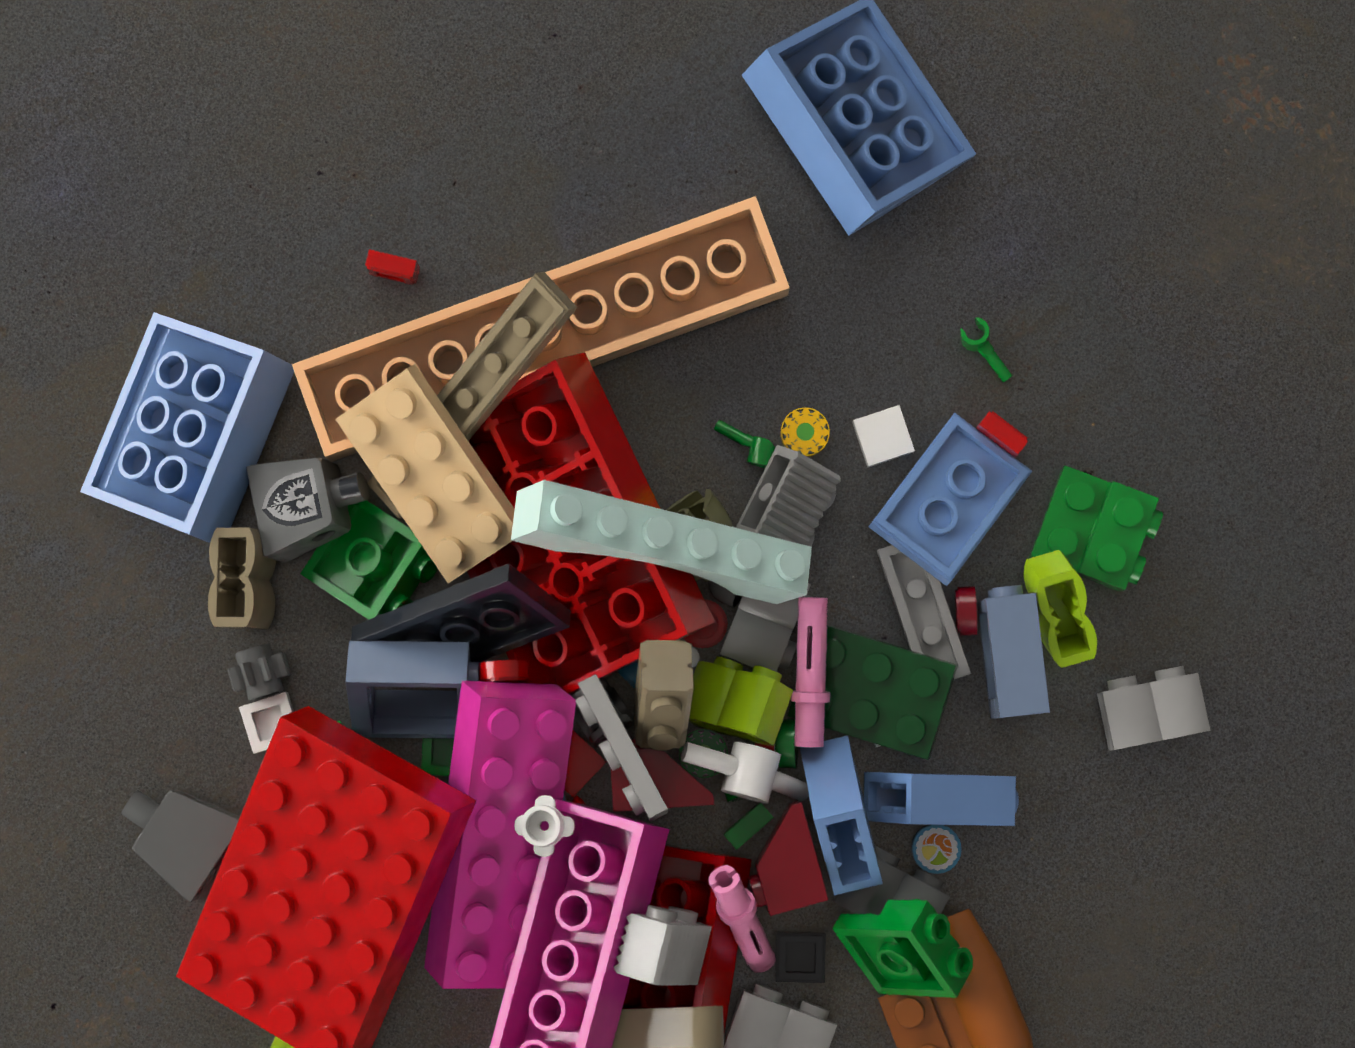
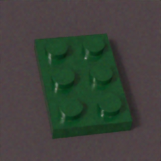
(884, 692)

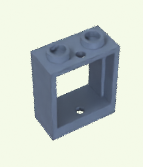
(1012, 653)
(406, 665)

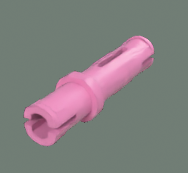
(811, 673)
(738, 910)

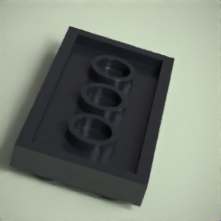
(488, 611)

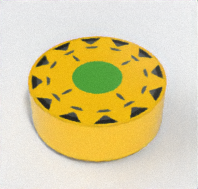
(805, 431)

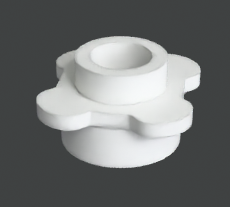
(529, 825)

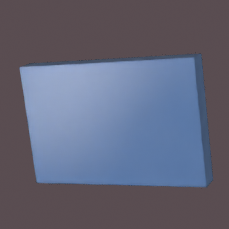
(950, 499)

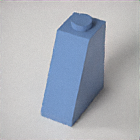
(940, 799)
(840, 816)

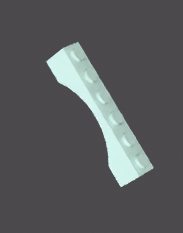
(598, 524)

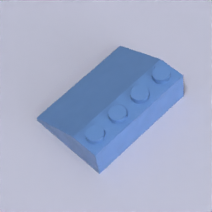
(857, 113)
(188, 427)

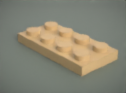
(430, 473)

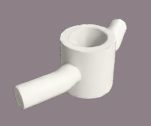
(748, 771)

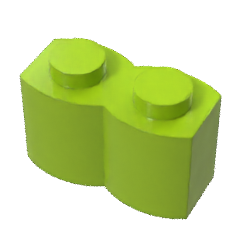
(1061, 608)
(738, 700)

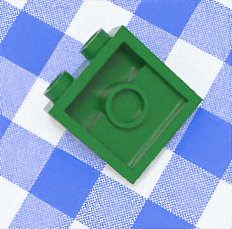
(1098, 527)
(372, 564)
(906, 949)

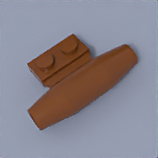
(980, 1016)

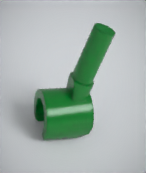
(986, 350)
(760, 448)

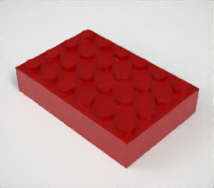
(565, 432)
(324, 885)

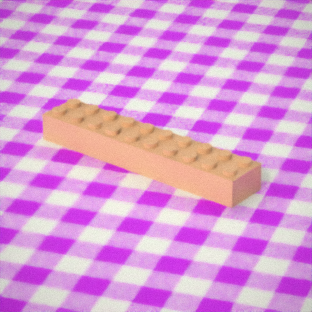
(623, 301)

